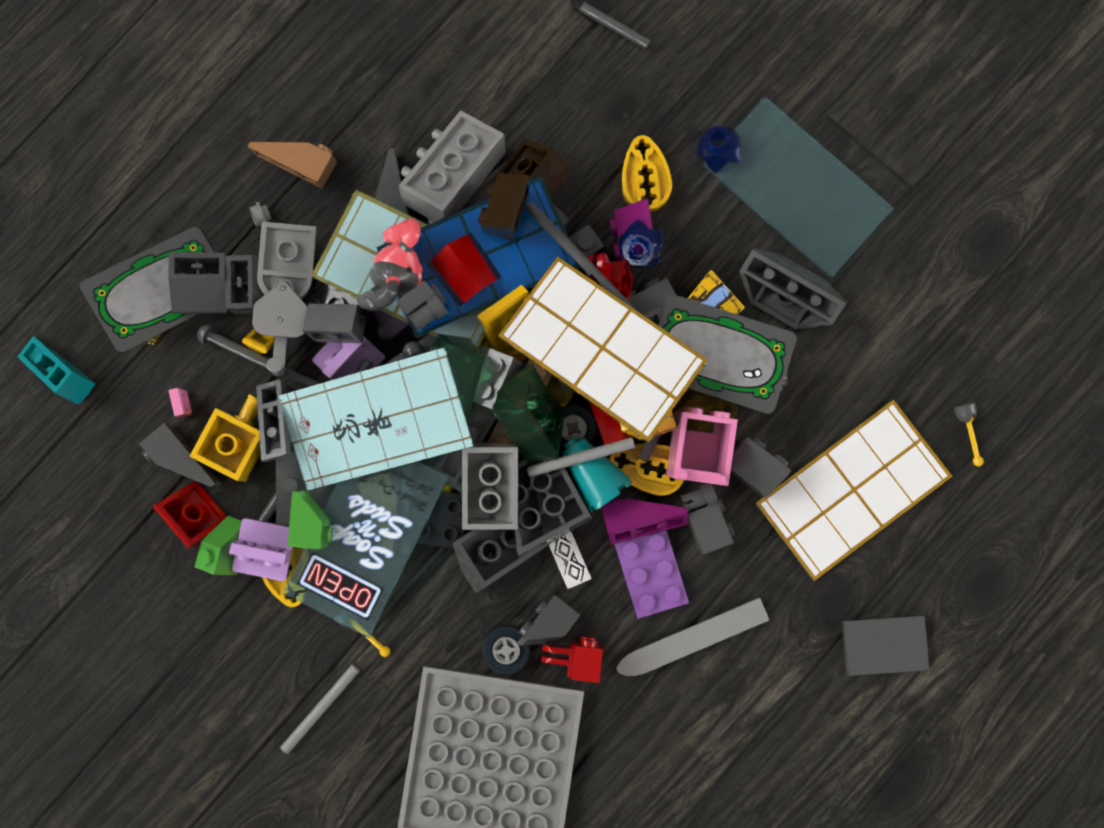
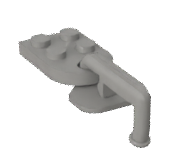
(283, 264)

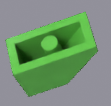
(308, 523)
(215, 548)

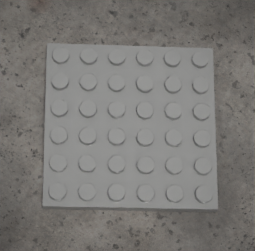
(490, 752)

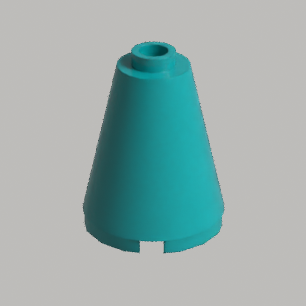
(596, 479)

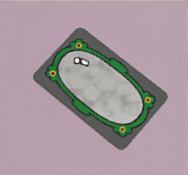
(135, 294)
(743, 355)

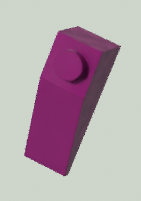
(636, 518)

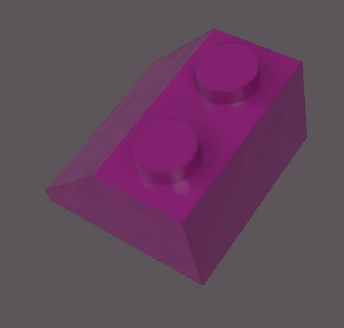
(624, 218)

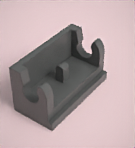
(334, 323)

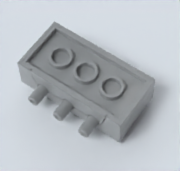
(451, 167)

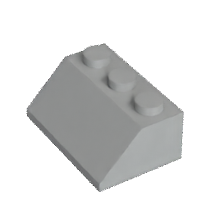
(489, 486)

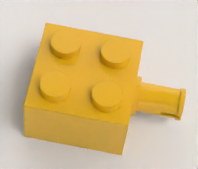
(230, 442)

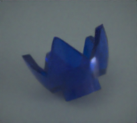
(718, 156)
(649, 239)

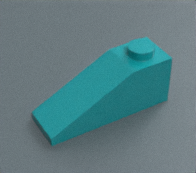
(56, 371)

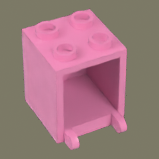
(701, 454)

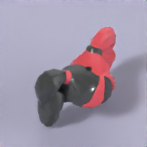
(391, 264)

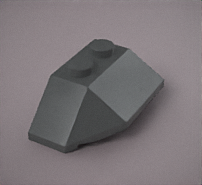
(789, 291)

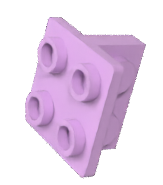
(343, 359)
(262, 550)

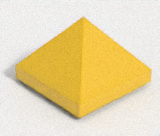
(258, 342)

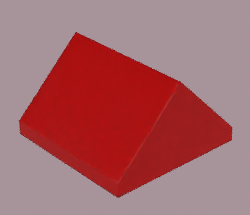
(463, 268)
(190, 514)

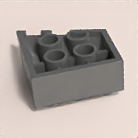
(546, 508)

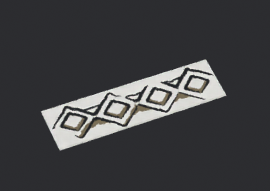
(569, 560)

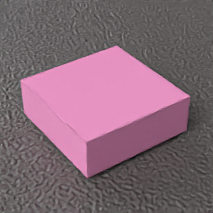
(180, 402)

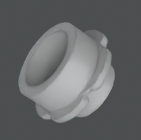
(259, 214)

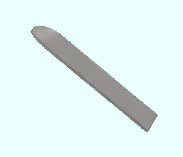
(693, 638)

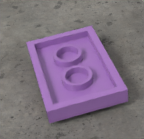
(651, 574)

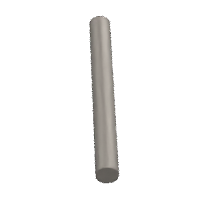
(581, 457)
(319, 709)

